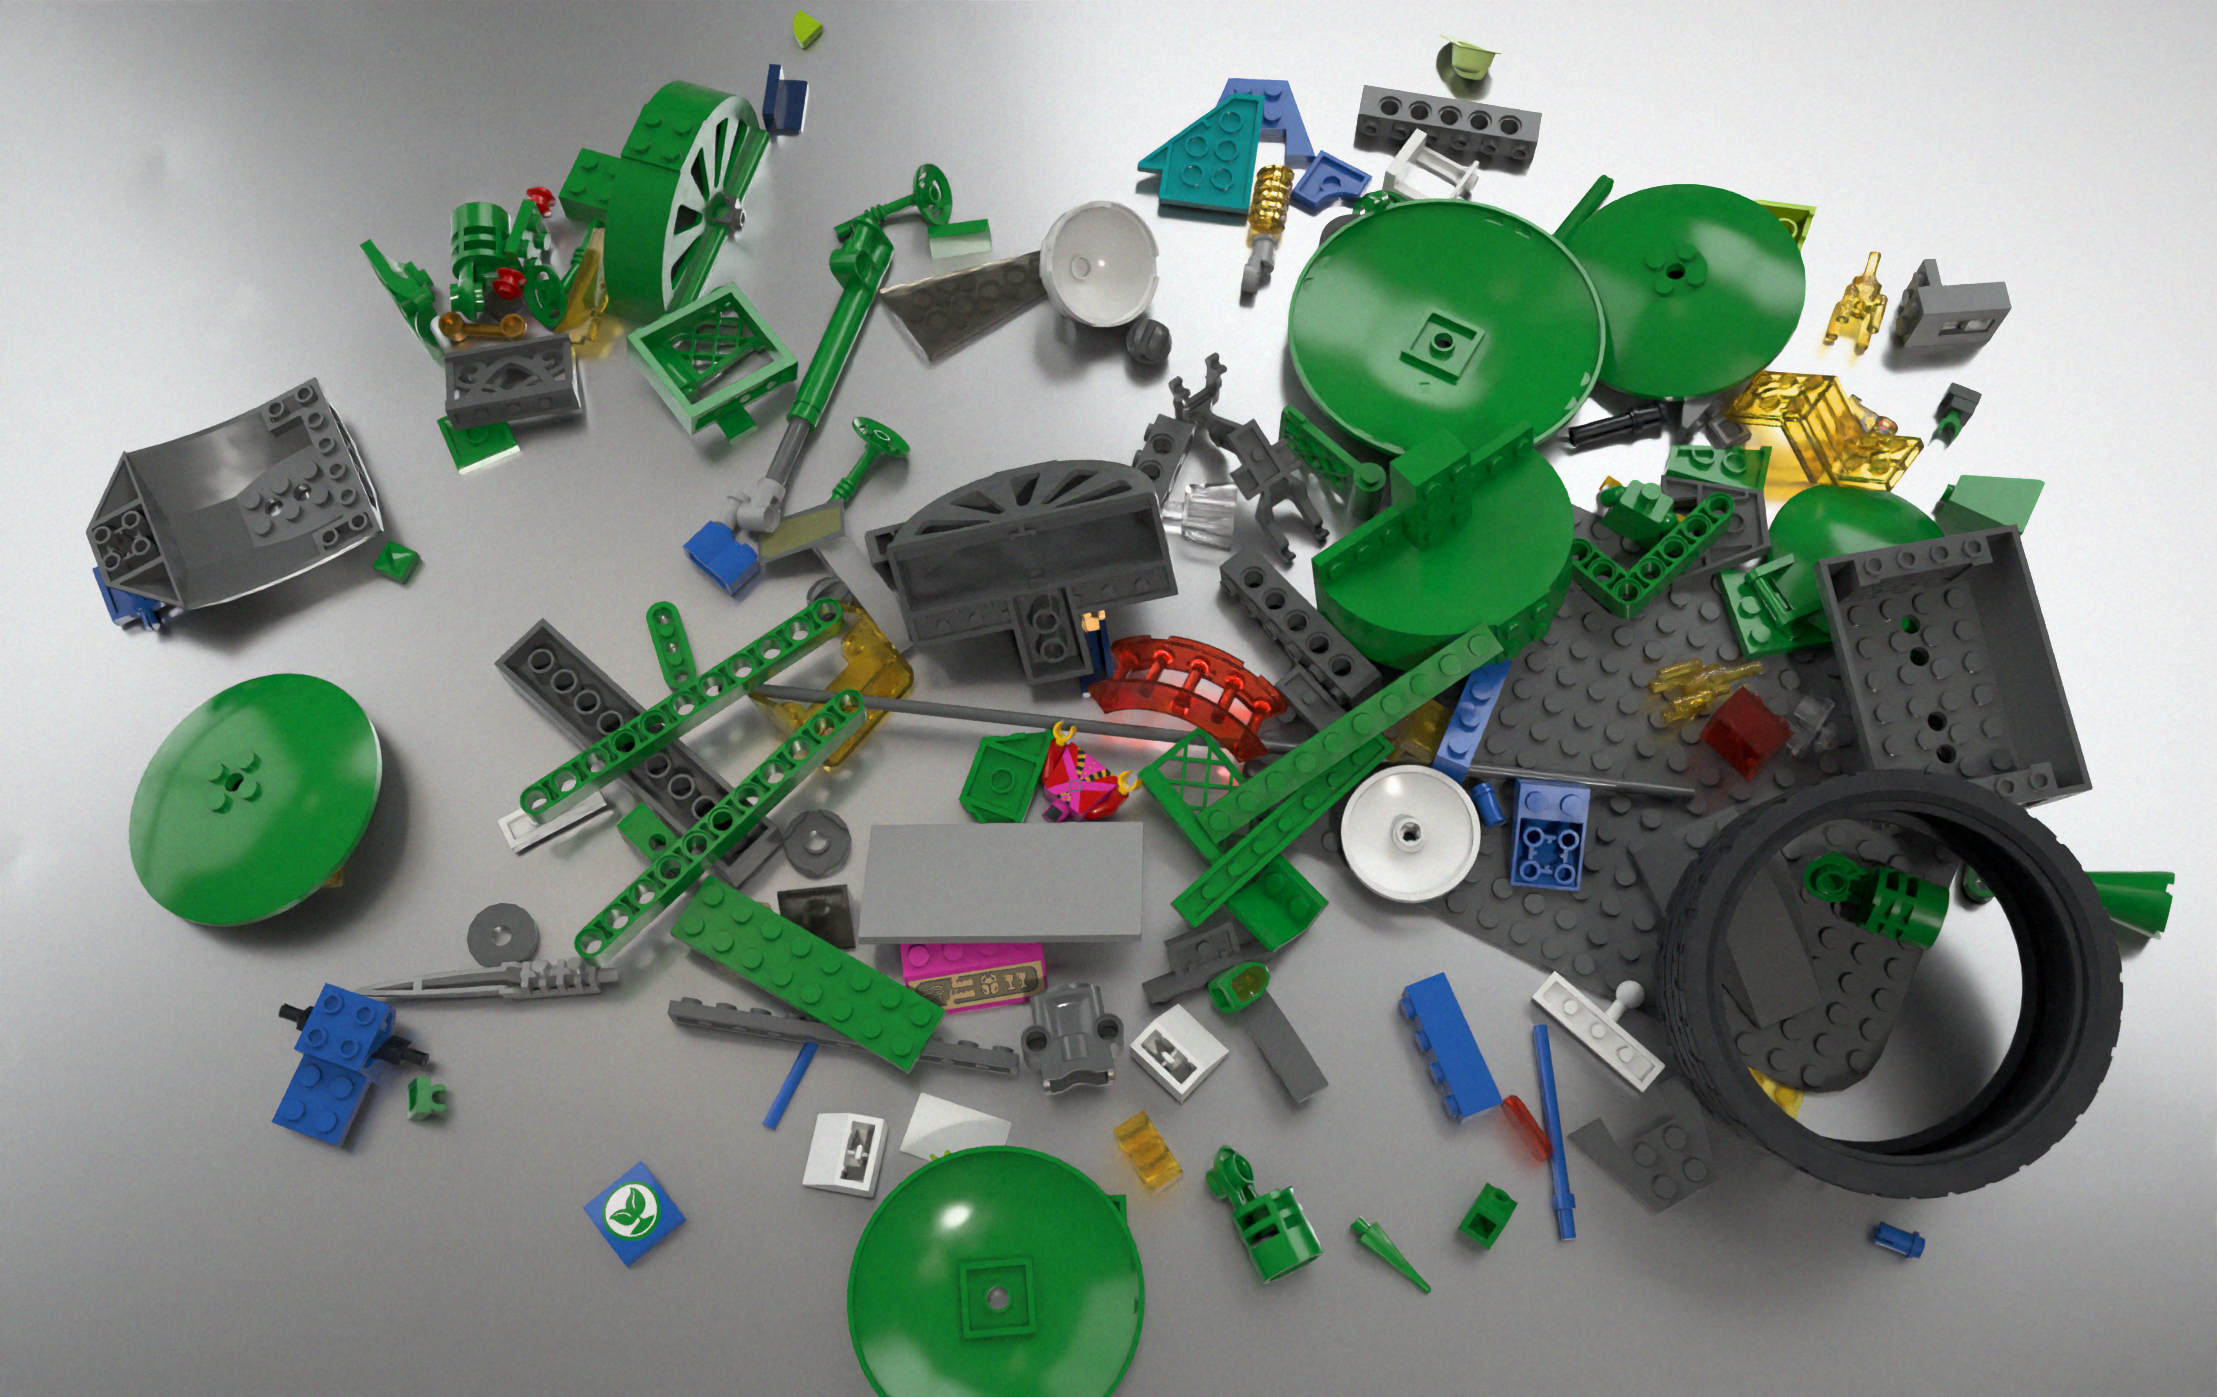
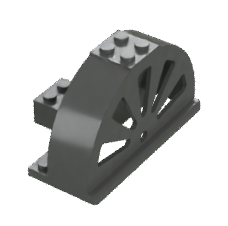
(1032, 558)

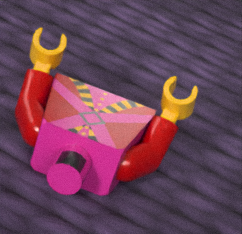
(1079, 783)

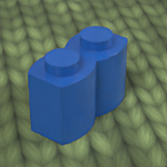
(721, 556)

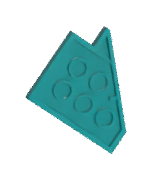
(1212, 158)

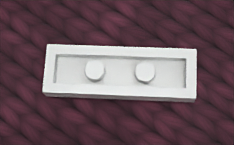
(522, 831)

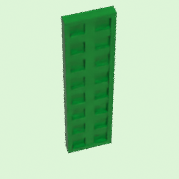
(809, 973)

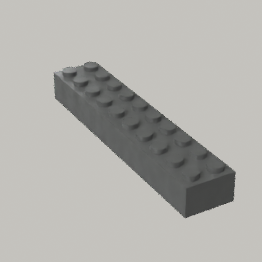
(592, 706)

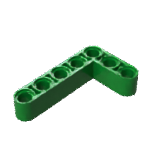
(1654, 562)

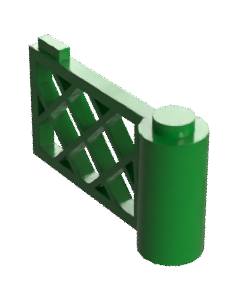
(683, 373)
(1358, 482)

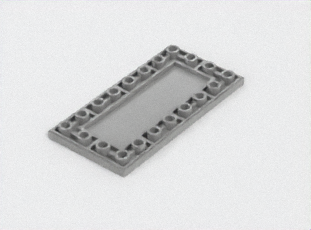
(1003, 883)

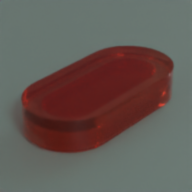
(1527, 1128)

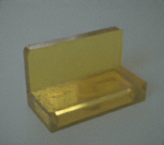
(1423, 732)

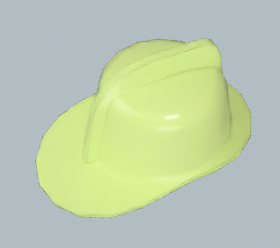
(1470, 59)

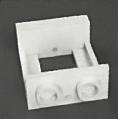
(1416, 152)

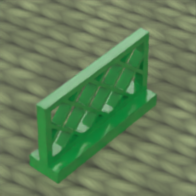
(1173, 803)

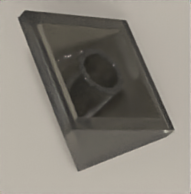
(823, 912)

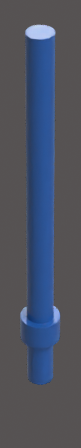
(1563, 1200)

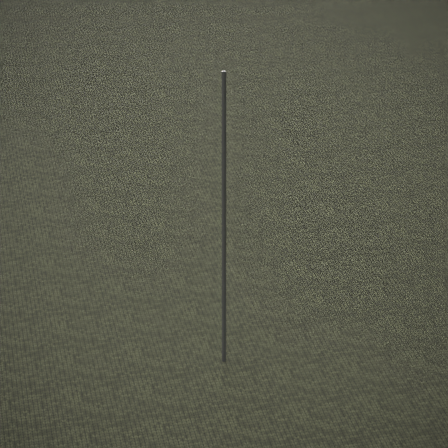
(1175, 736)

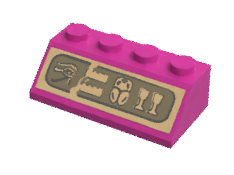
(974, 974)

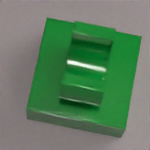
(420, 1098)

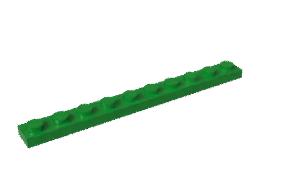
(1349, 732)

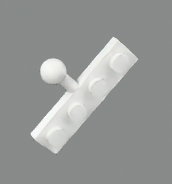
(1600, 1029)

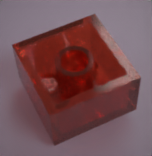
(1746, 733)

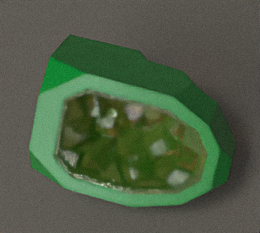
(1239, 986)

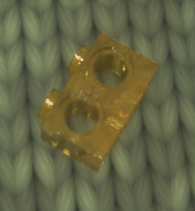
(1148, 1154)

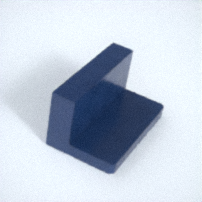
(784, 102)
(1102, 658)

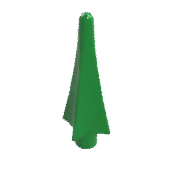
(1377, 1242)

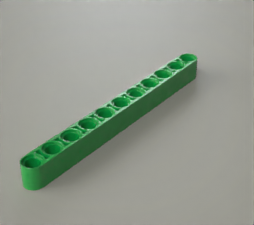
(678, 725)
(717, 841)

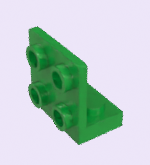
(1278, 905)

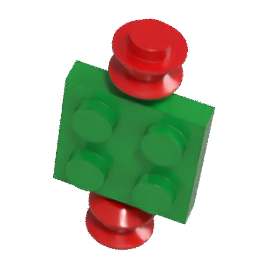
(526, 242)

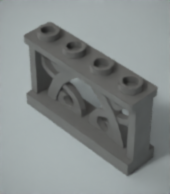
(533, 398)

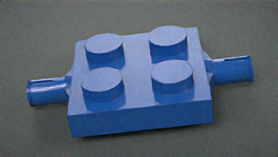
(127, 607)

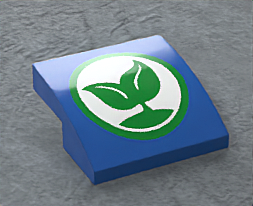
(634, 1214)

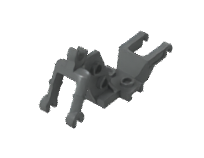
(1263, 466)

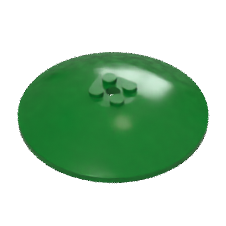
(1713, 324)
(290, 825)
(986, 1224)

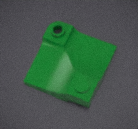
(410, 293)

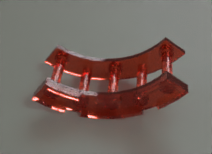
(1199, 661)

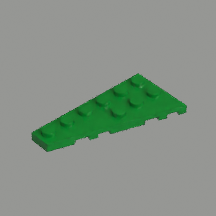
(1755, 621)

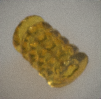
(1271, 199)

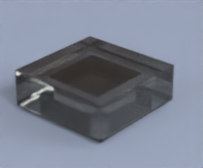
(499, 307)

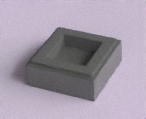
(1728, 434)

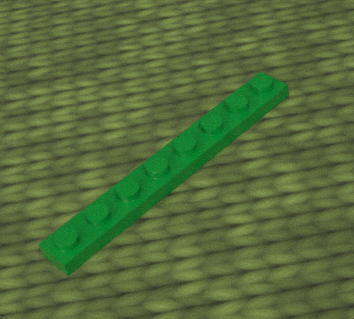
(1277, 832)

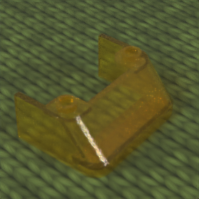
(873, 670)

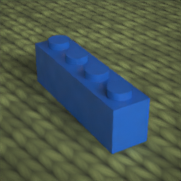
(1470, 720)
(1451, 1049)

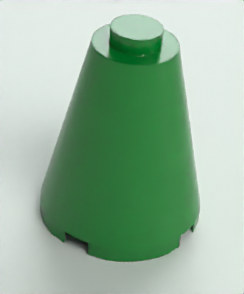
(2136, 898)

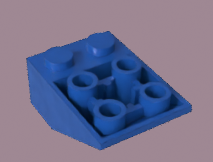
(1548, 833)

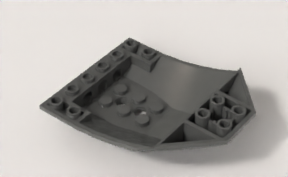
(193, 512)

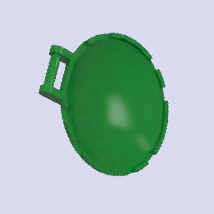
(1828, 524)

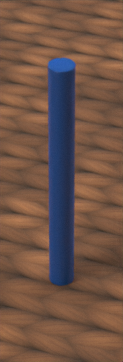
(790, 1085)

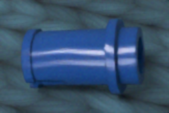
(1487, 804)
(1900, 1240)

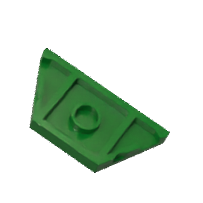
(1005, 776)

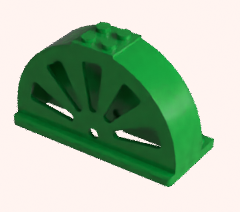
(643, 189)
(1456, 548)

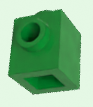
(1488, 1215)

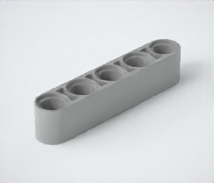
(868, 588)

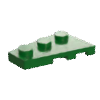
(1720, 466)

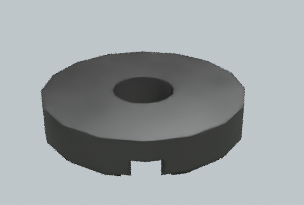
(820, 861)
(493, 920)

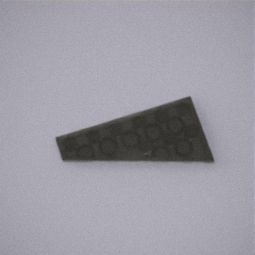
(963, 303)

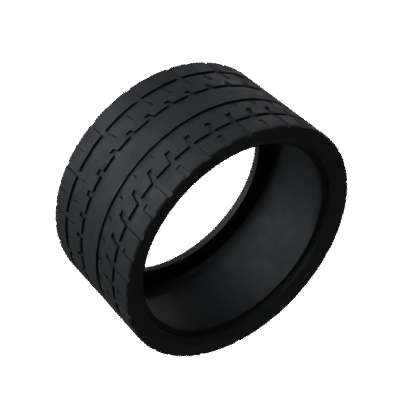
(2067, 974)

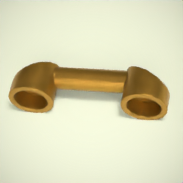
(456, 329)

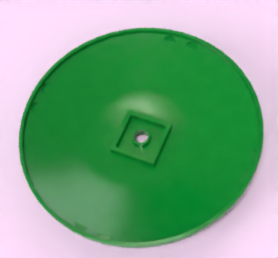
(1455, 271)

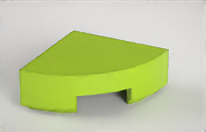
(805, 28)

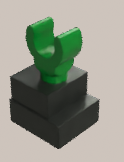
(1960, 407)

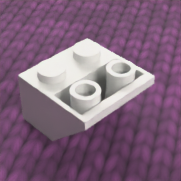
(1177, 1052)
(846, 1153)

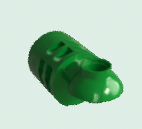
(477, 252)
(1885, 898)
(1262, 1217)

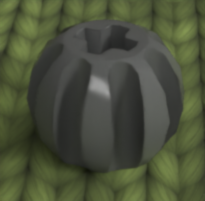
(1149, 341)
(832, 588)

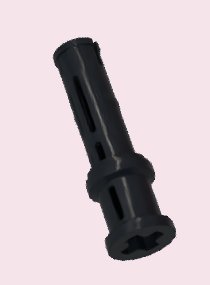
(1631, 421)

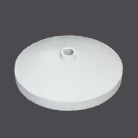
(1414, 802)

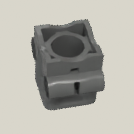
(1070, 1027)

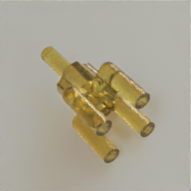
(1861, 301)
(1698, 685)

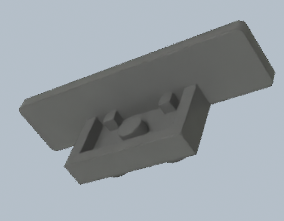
(1201, 957)

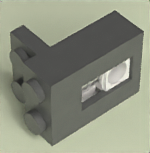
(1950, 312)

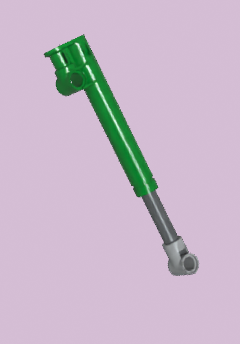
(859, 270)

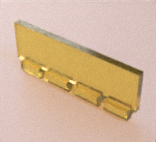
(587, 294)

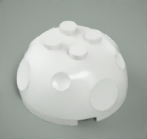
(1099, 264)

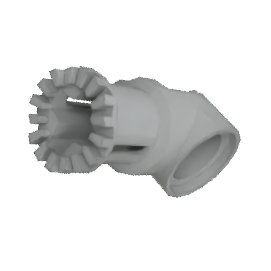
(1260, 262)

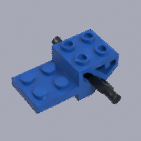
(343, 1051)

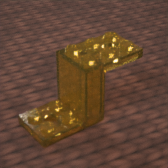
(1825, 430)

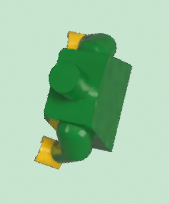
(1638, 511)

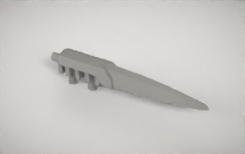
(509, 981)

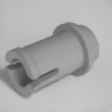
(729, 513)

